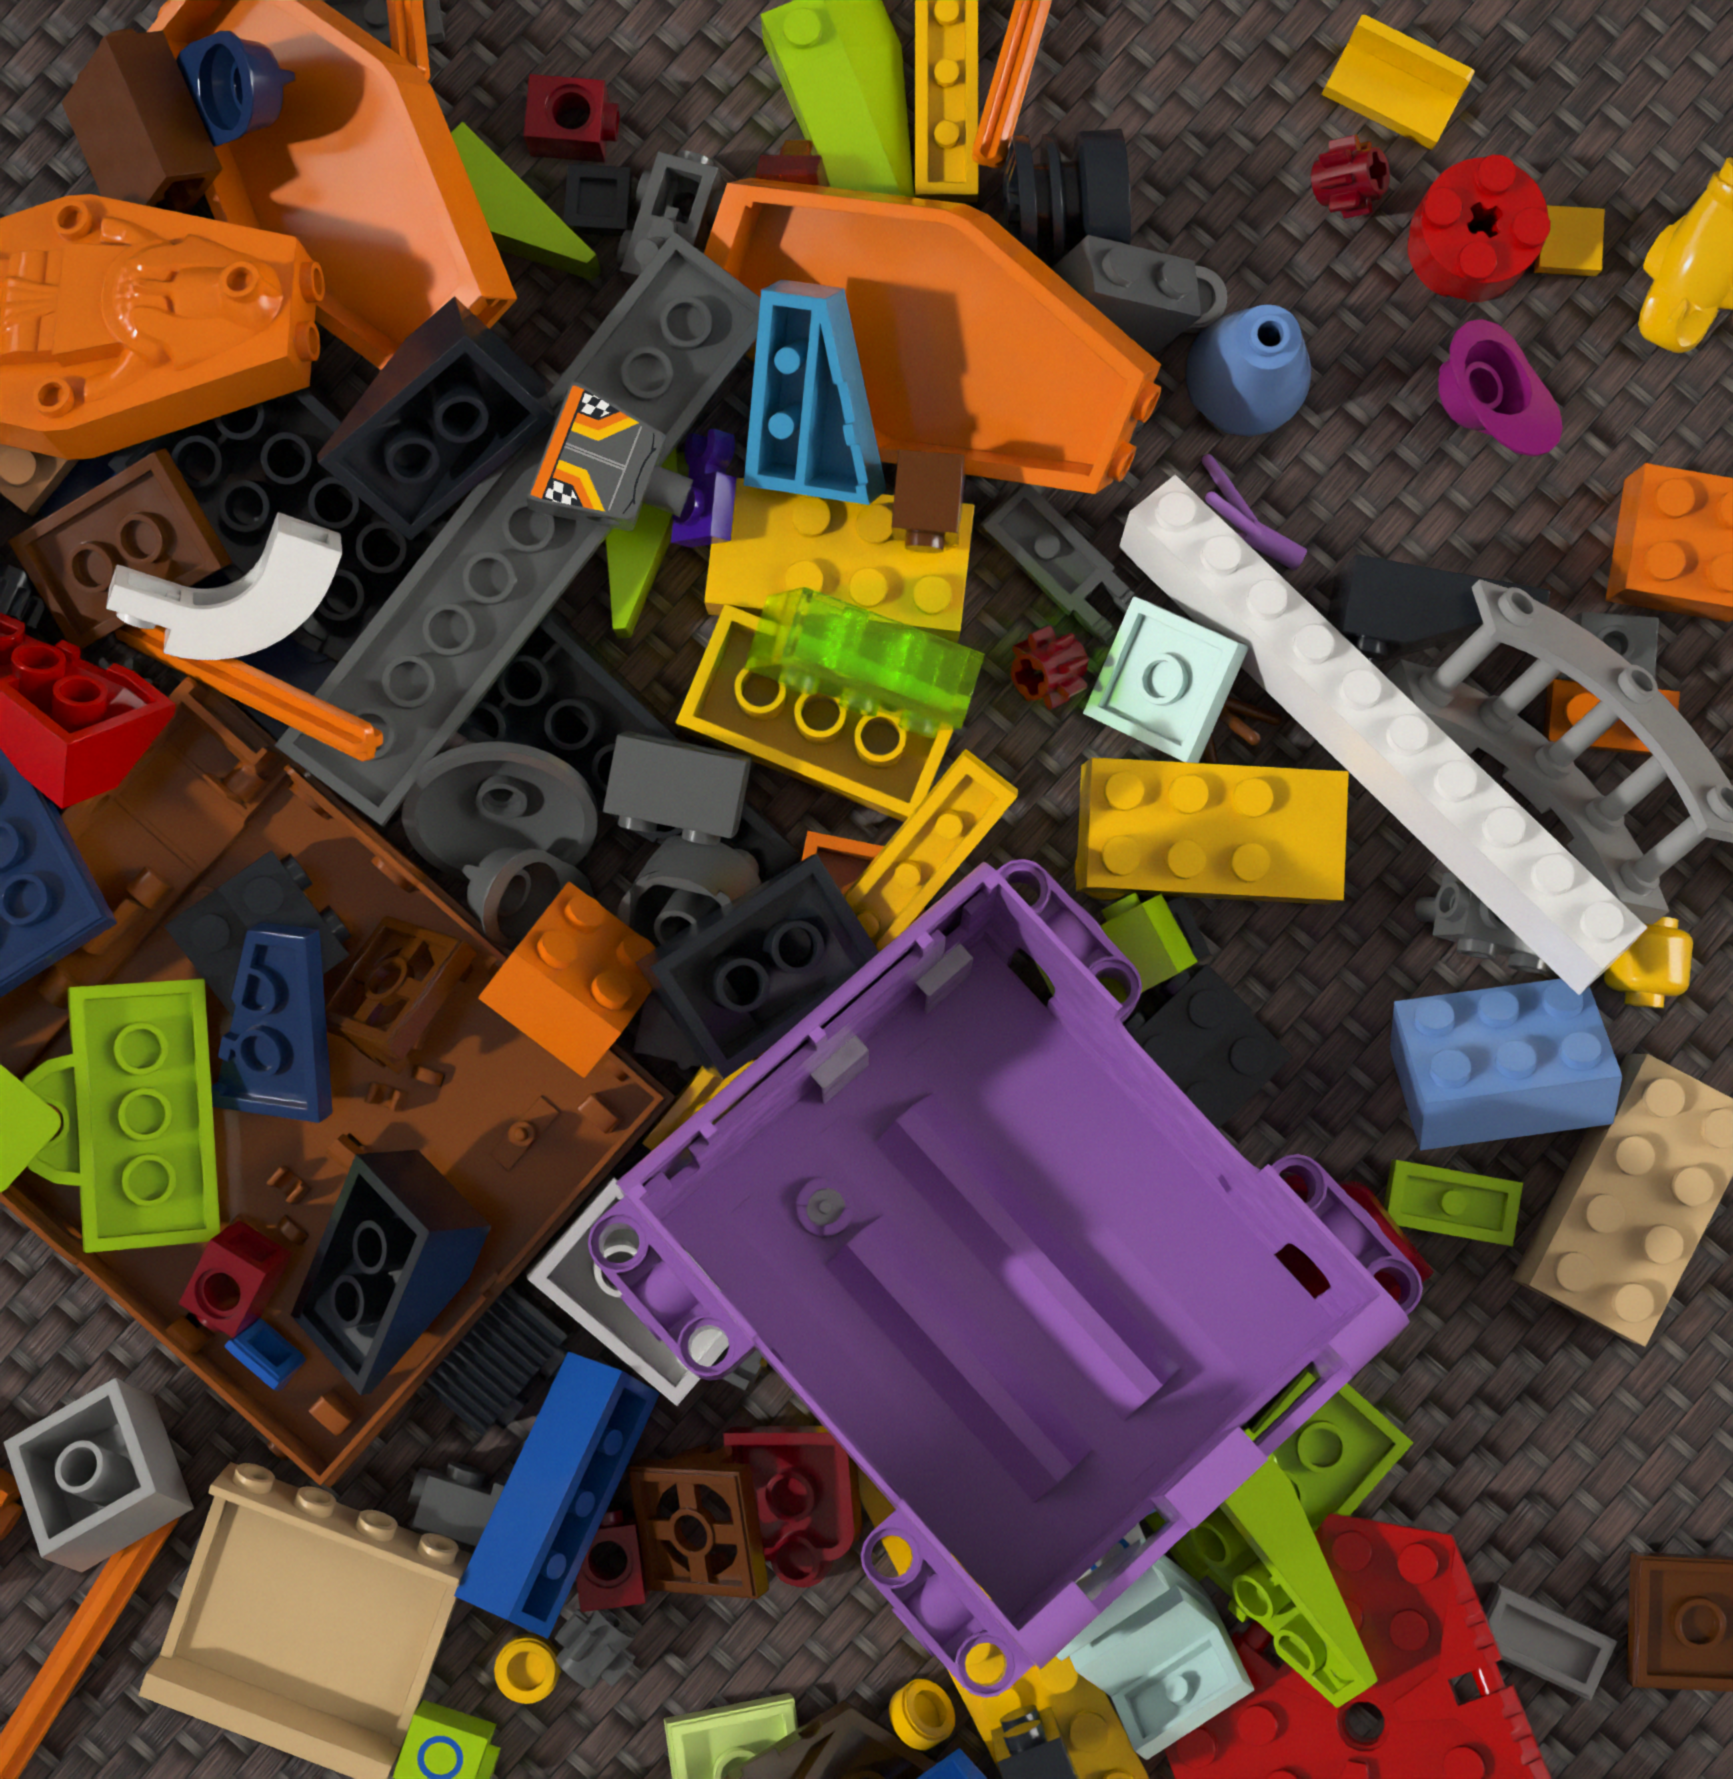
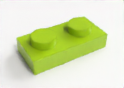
(1453, 1202)

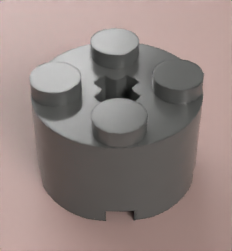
(685, 885)

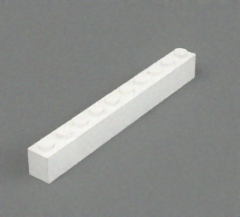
(1381, 736)

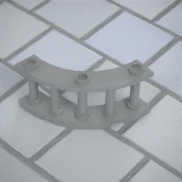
(1546, 768)

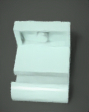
(1159, 1654)

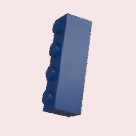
(557, 1494)

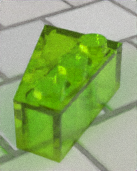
(864, 661)

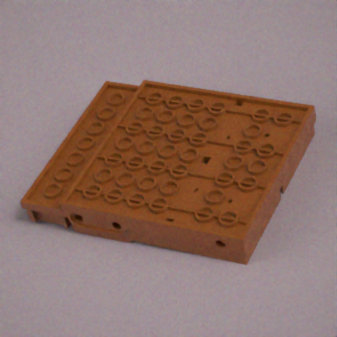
(504, 1128)

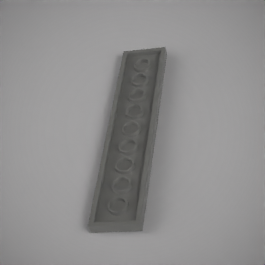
(506, 566)

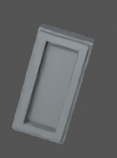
(1547, 1641)

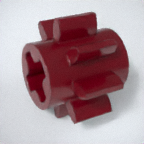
(1350, 176)
(1049, 667)

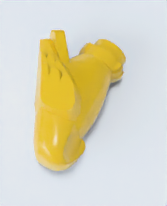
(1691, 270)

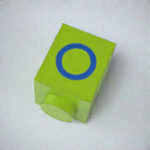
(447, 1746)

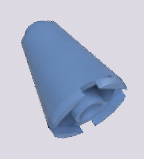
(1249, 370)

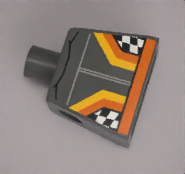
(604, 465)

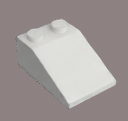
(582, 1290)

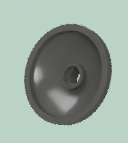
(496, 799)

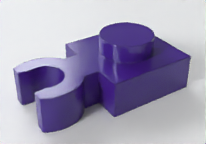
(710, 503)

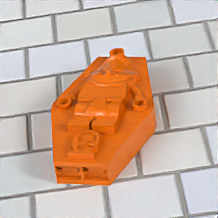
(352, 172)
(144, 323)
(953, 330)

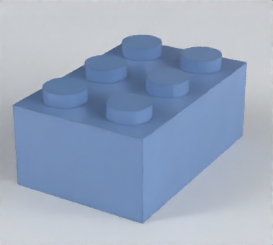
(1503, 1063)

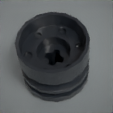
(1070, 197)

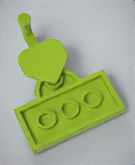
(130, 1116)

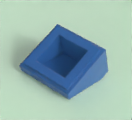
(266, 1354)

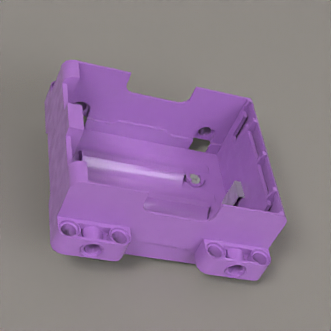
(1003, 1267)

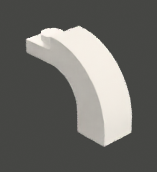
(243, 614)

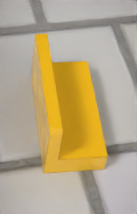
(1397, 82)

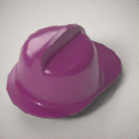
(1496, 390)

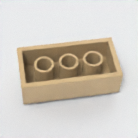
(1634, 1201)

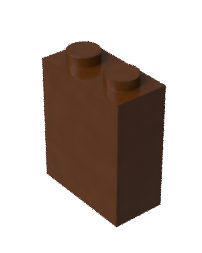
(141, 124)

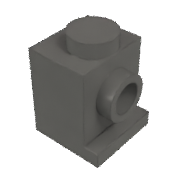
(455, 1501)

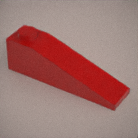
(69, 721)

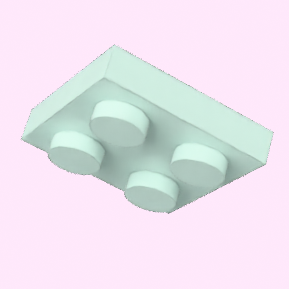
(1165, 680)

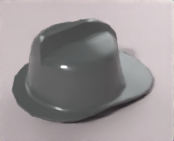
(515, 889)

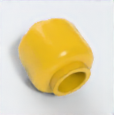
(1653, 965)

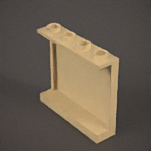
(307, 1623)

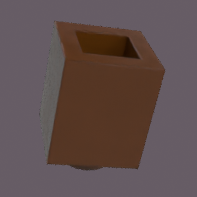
(928, 500)

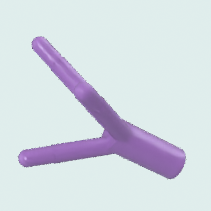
(1254, 533)

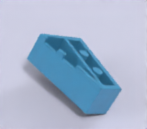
(810, 399)

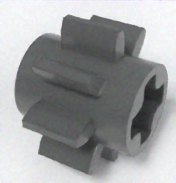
(595, 1648)

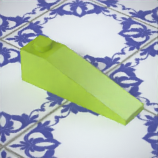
(845, 89)
(1275, 1573)

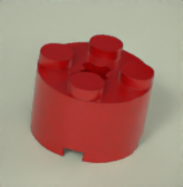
(1486, 195)

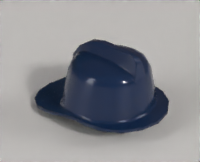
(233, 84)

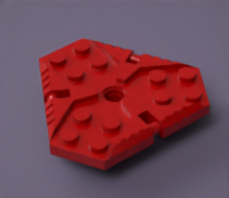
(1419, 1632)

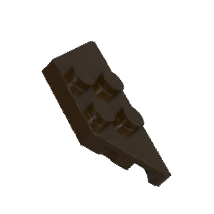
(837, 1746)

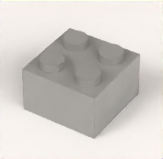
(97, 1475)

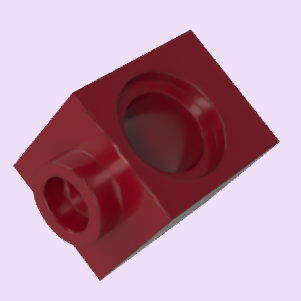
(552, 97)
(255, 1266)
(619, 1588)

